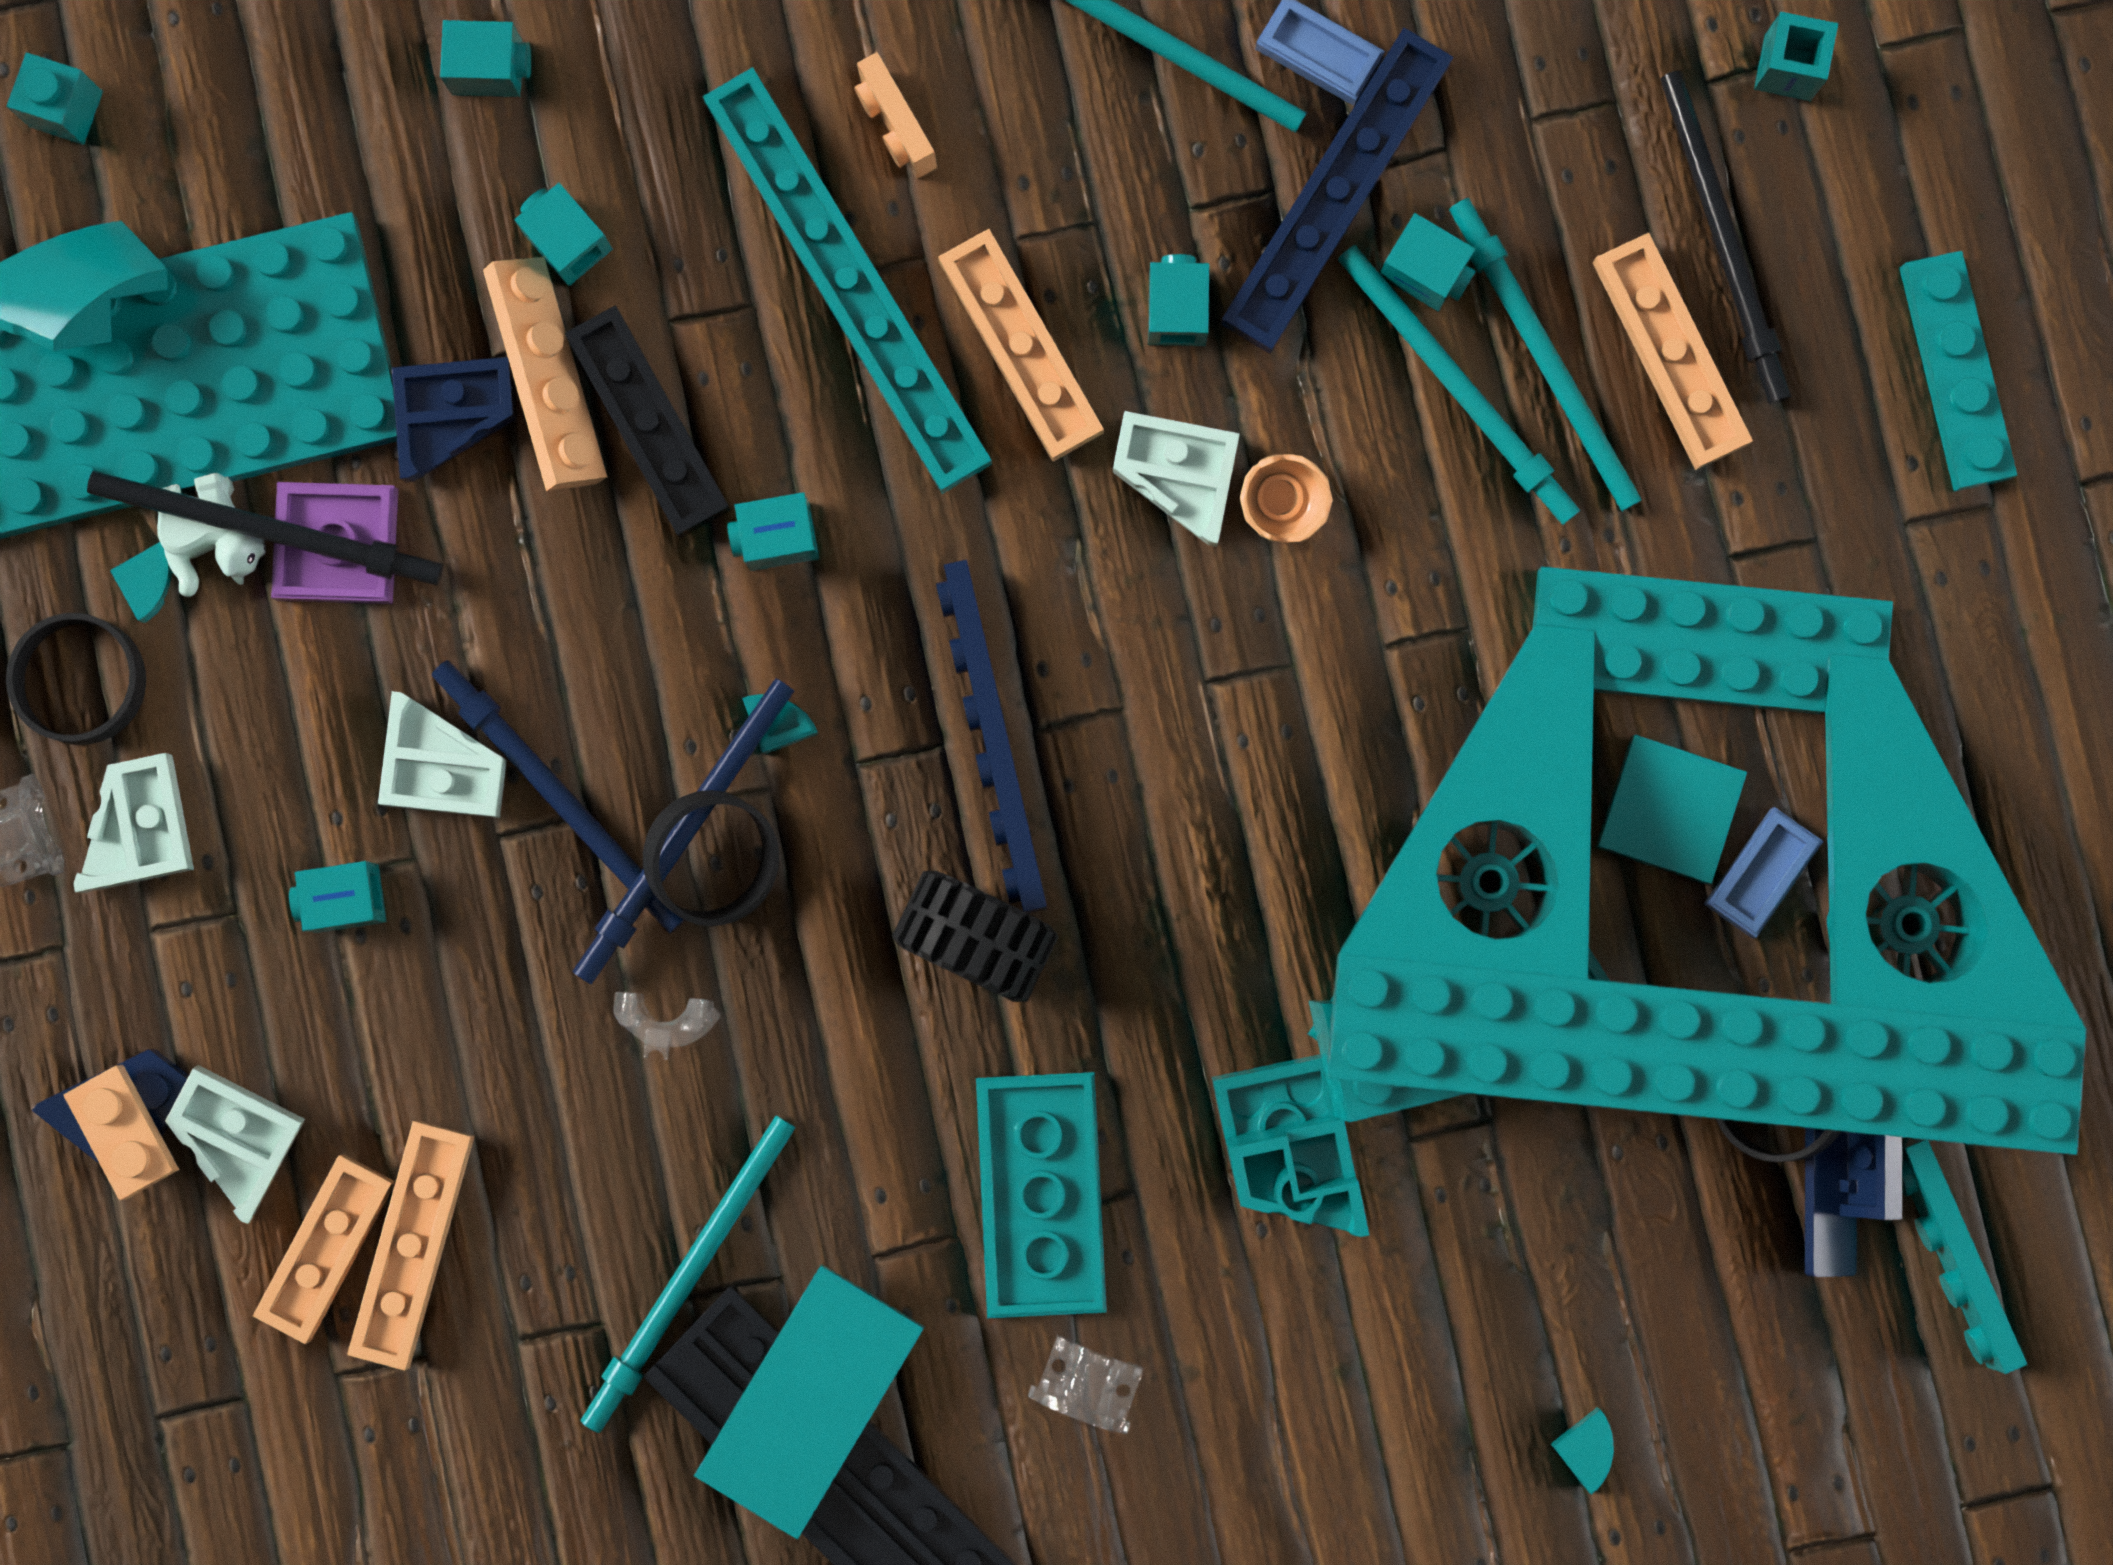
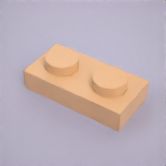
(881, 96)
(121, 1132)

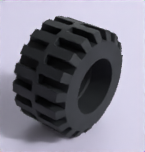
(975, 936)

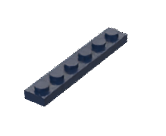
(1336, 190)
(985, 713)

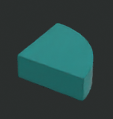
(144, 581)
(788, 728)
(1588, 1449)

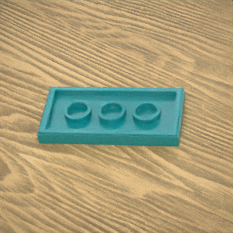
(1041, 1195)
(809, 1401)

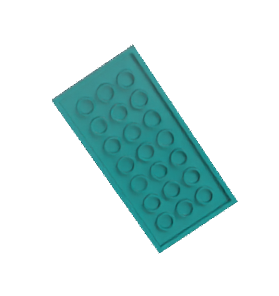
(237, 370)

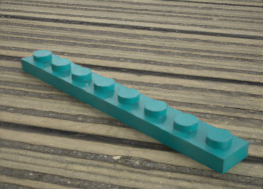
(847, 280)

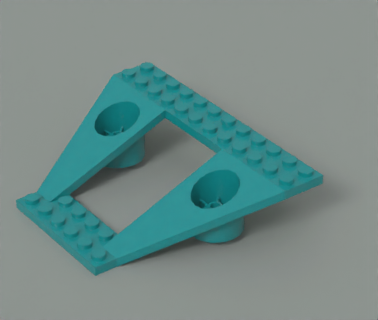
(1960, 1057)

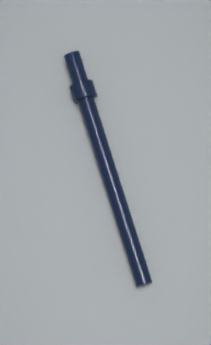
(481, 713)
(617, 926)

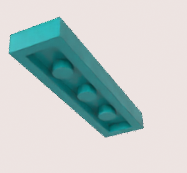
(1958, 371)
(1965, 1276)

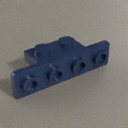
(1847, 1182)

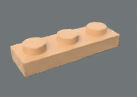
(324, 1249)

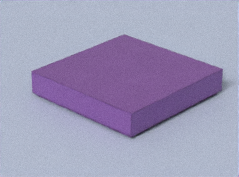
(342, 510)

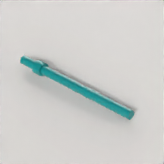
(1194, 61)
(1490, 258)
(1531, 471)
(625, 1372)

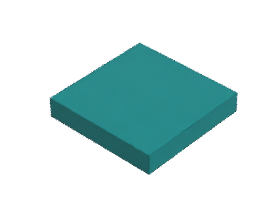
(1671, 809)

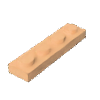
(1021, 345)
(1672, 351)
(545, 373)
(411, 1245)

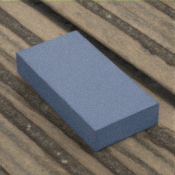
(1319, 50)
(1763, 872)

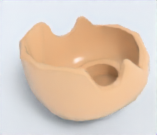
(1286, 498)

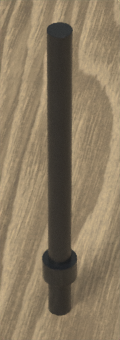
(1760, 343)
(379, 558)

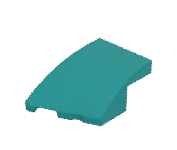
(64, 285)
(1289, 1146)

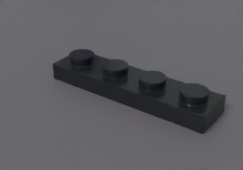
(647, 421)

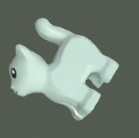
(188, 539)

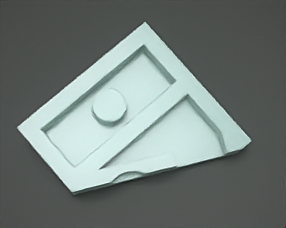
(1179, 469)
(437, 765)
(138, 826)
(234, 1136)

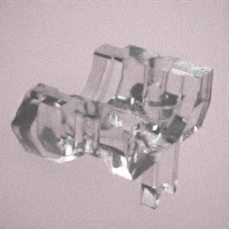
(26, 835)
(661, 1036)
(1088, 1386)

